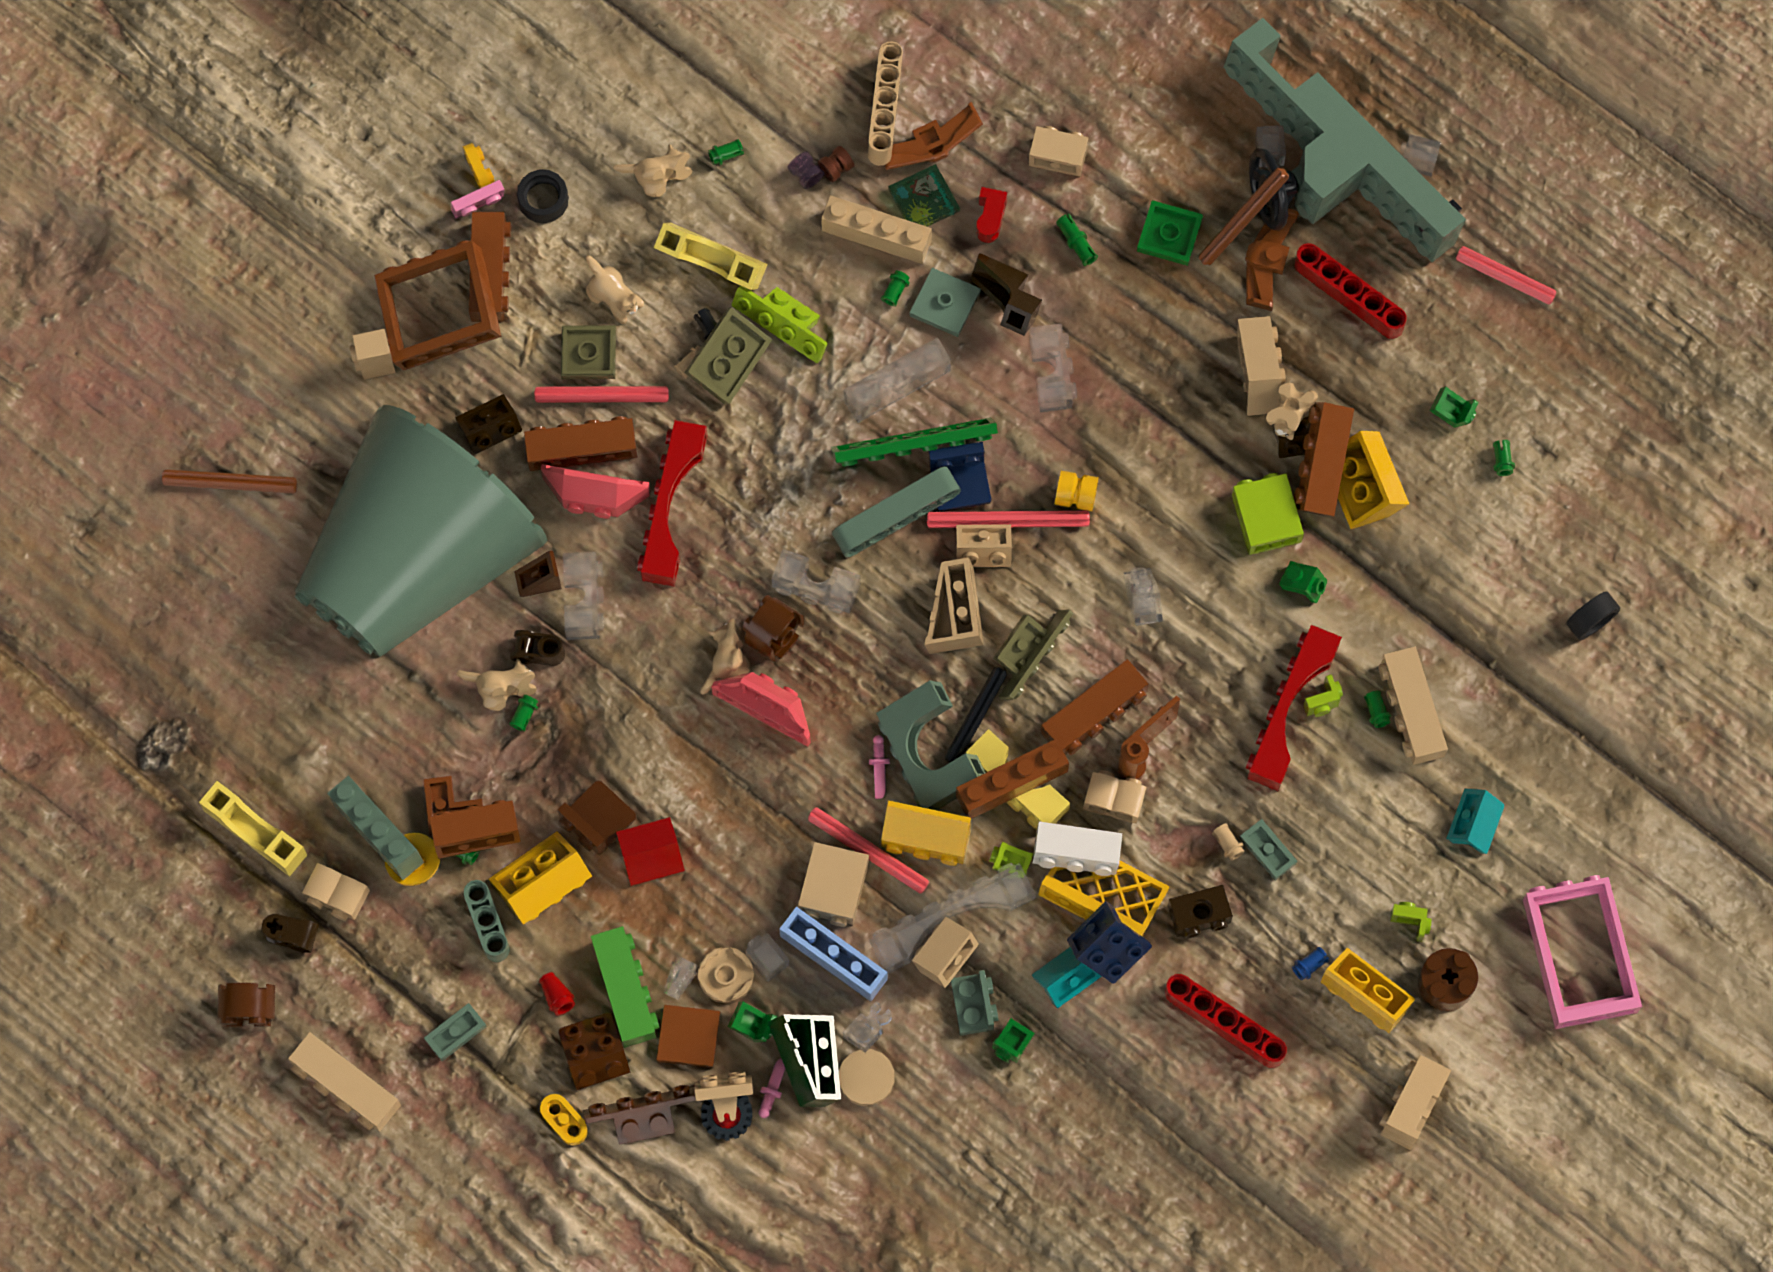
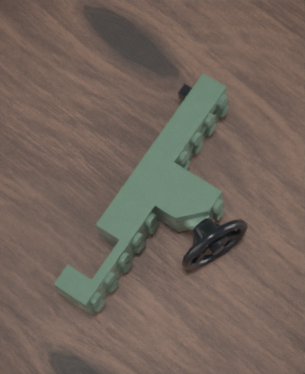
(1338, 153)

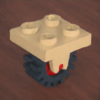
(725, 1107)

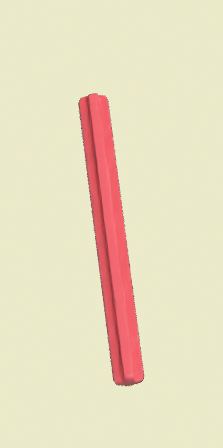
(1015, 518)

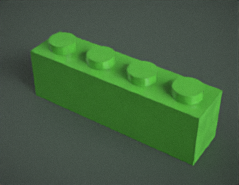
(624, 987)

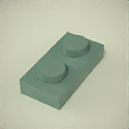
(1268, 849)
(455, 1032)

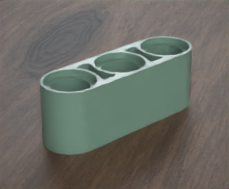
(483, 908)

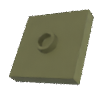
(588, 352)

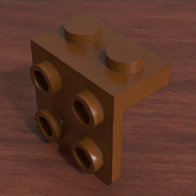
(596, 817)
(593, 1050)

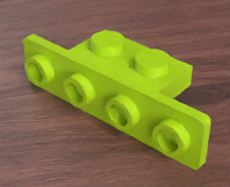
(784, 318)

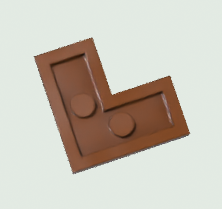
(440, 797)

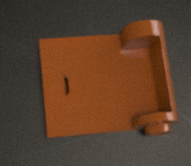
(1135, 748)

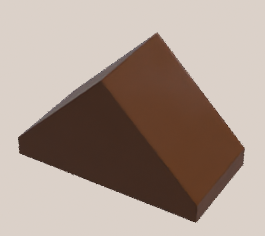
(538, 576)

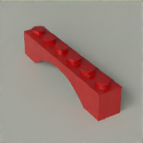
(685, 451)
(1315, 657)

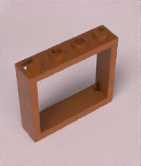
(451, 342)

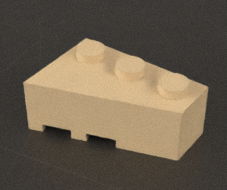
(1260, 364)
(955, 612)
(1414, 1101)

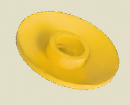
(427, 851)

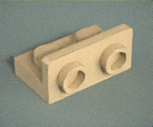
(985, 544)

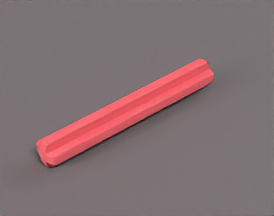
(1506, 275)

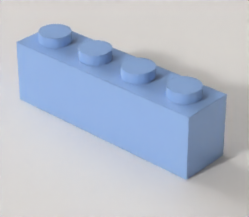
(833, 954)

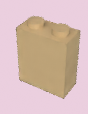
(833, 884)

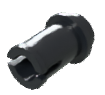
(705, 322)

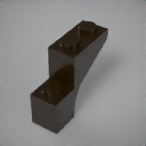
(1006, 288)

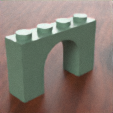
(902, 726)

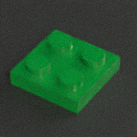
(1169, 233)

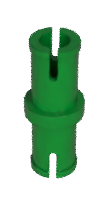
(1076, 240)

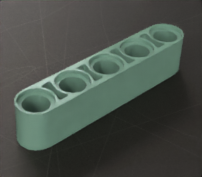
(896, 511)

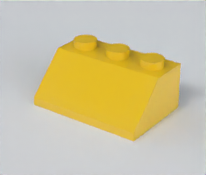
(1369, 481)
(925, 833)
(540, 877)
(1367, 990)

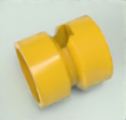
(1076, 490)

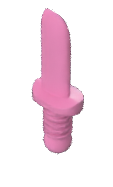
(879, 766)
(771, 1091)

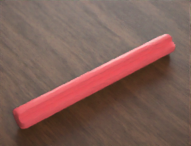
(601, 394)
(862, 845)

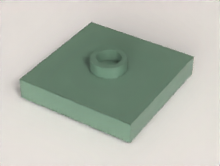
(945, 302)

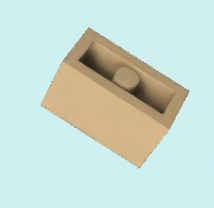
(1058, 150)
(372, 354)
(945, 952)

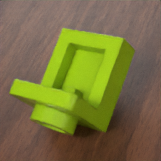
(1322, 703)
(1008, 854)
(1410, 914)

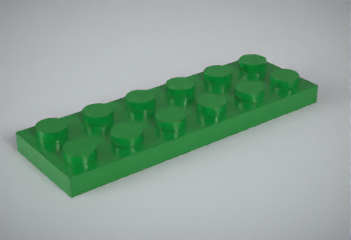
(923, 439)

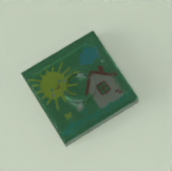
(924, 197)

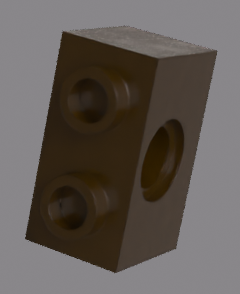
(1212, 900)

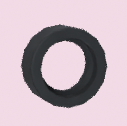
(542, 177)
(1593, 615)

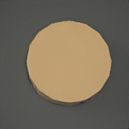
(725, 975)
(866, 1077)

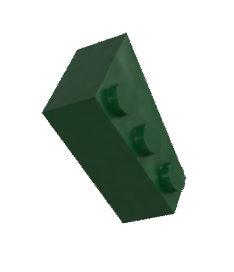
(809, 1057)

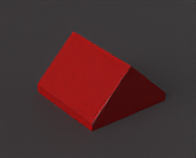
(650, 851)

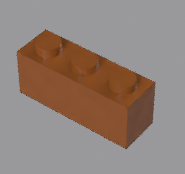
(474, 829)

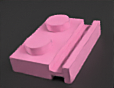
(471, 202)

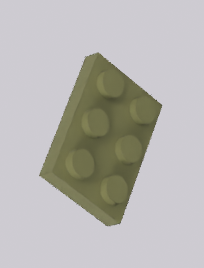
(728, 356)

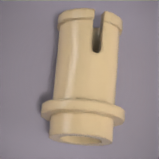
(684, 363)
(1228, 842)

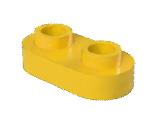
(474, 158)
(564, 1119)

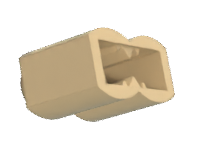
(1115, 797)
(336, 892)

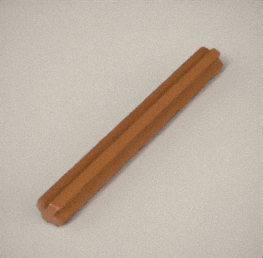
(1243, 216)
(229, 481)

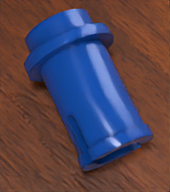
(1309, 964)

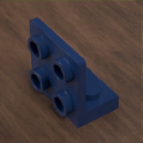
(968, 470)
(1107, 944)

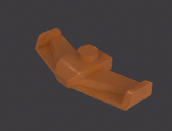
(934, 142)
(1263, 259)

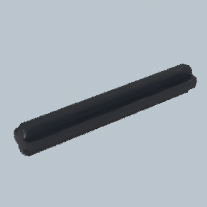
(976, 714)

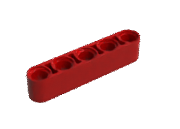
(1353, 302)
(1232, 1033)

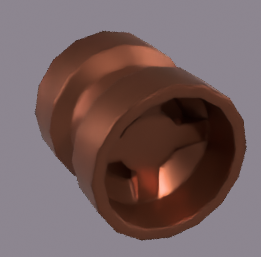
(836, 163)

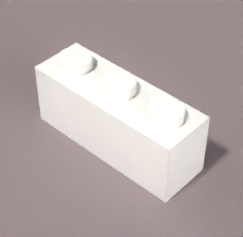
(1077, 848)

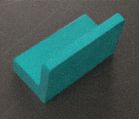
(1476, 819)
(1064, 977)

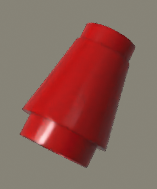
(557, 995)

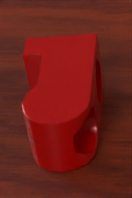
(990, 221)

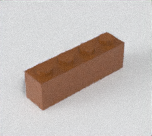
(490, 234)
(581, 443)
(1323, 458)
(1096, 707)
(1012, 779)

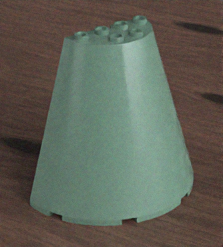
(411, 534)

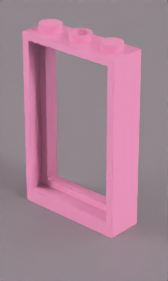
(1591, 1011)

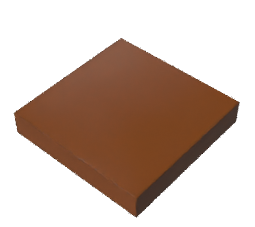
(688, 1036)

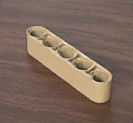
(885, 113)

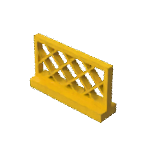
(1084, 906)

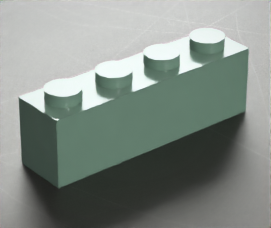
(375, 827)

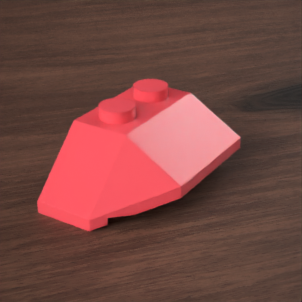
(594, 492)
(766, 702)

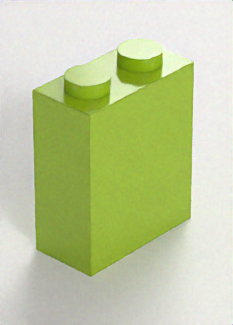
(1267, 513)

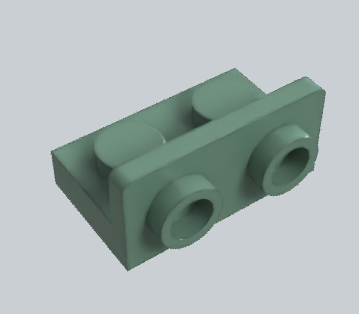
(973, 1003)

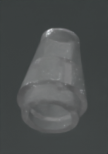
(679, 977)

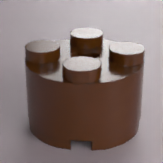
(772, 628)
(1456, 966)
(246, 1004)

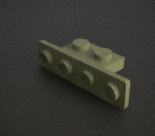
(1026, 648)

